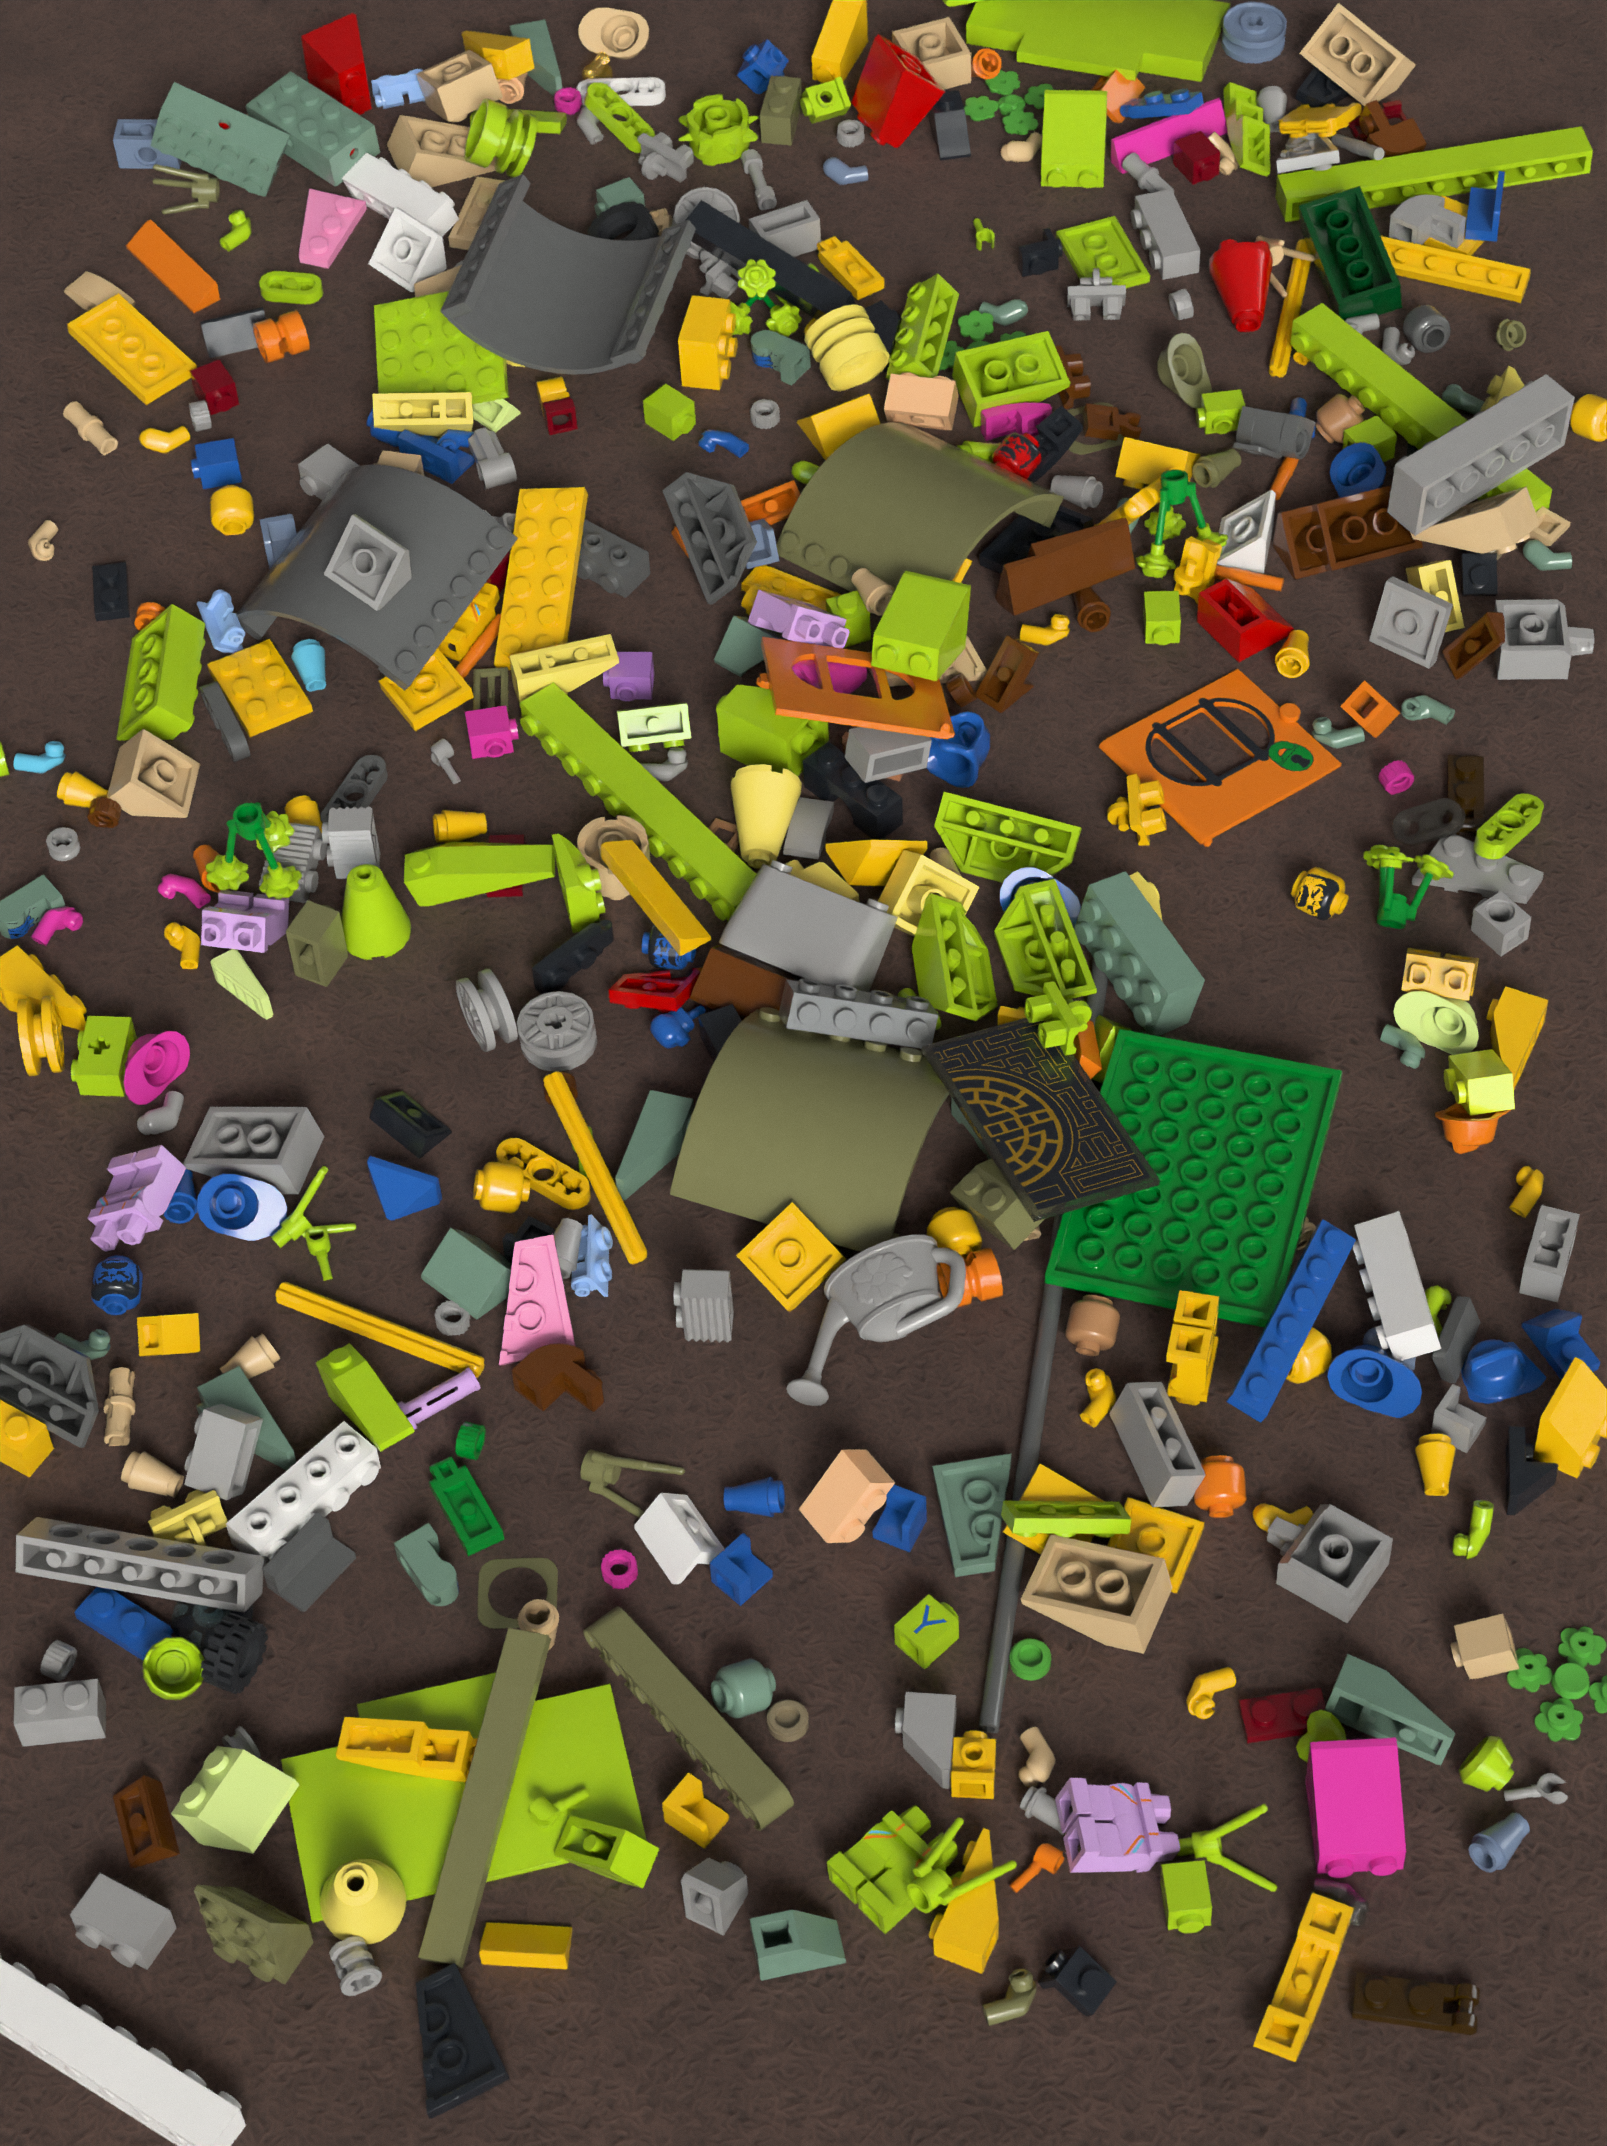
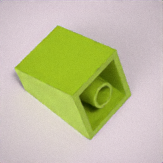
(1074, 138)
(922, 626)
(757, 736)

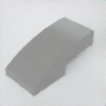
(808, 828)

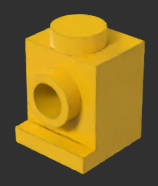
(974, 1777)

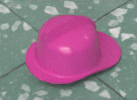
(154, 1064)

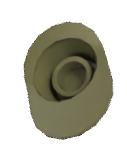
(1183, 369)

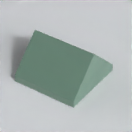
(469, 1273)

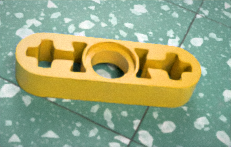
(551, 1187)

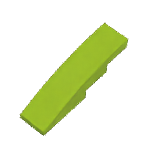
(1246, 129)

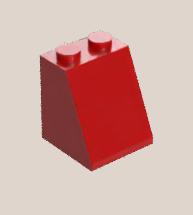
(337, 63)
(894, 92)

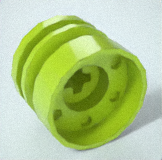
(495, 136)

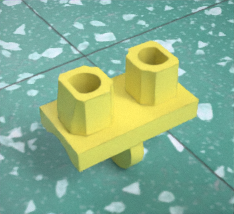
(191, 1521)

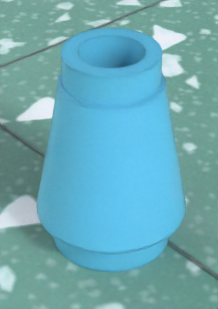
(310, 663)

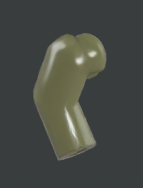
(1016, 2001)

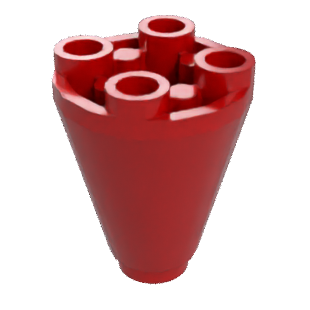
(1243, 280)

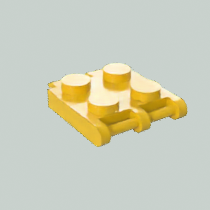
(1319, 120)

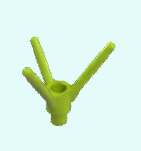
(297, 1225)
(1209, 1845)

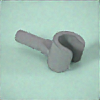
(440, 754)
(1540, 1789)

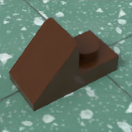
(1007, 675)

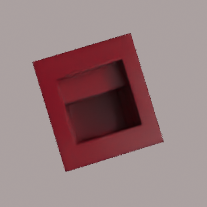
(555, 402)

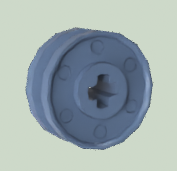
(1253, 32)

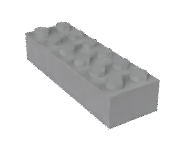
(1480, 454)

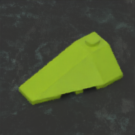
(474, 868)

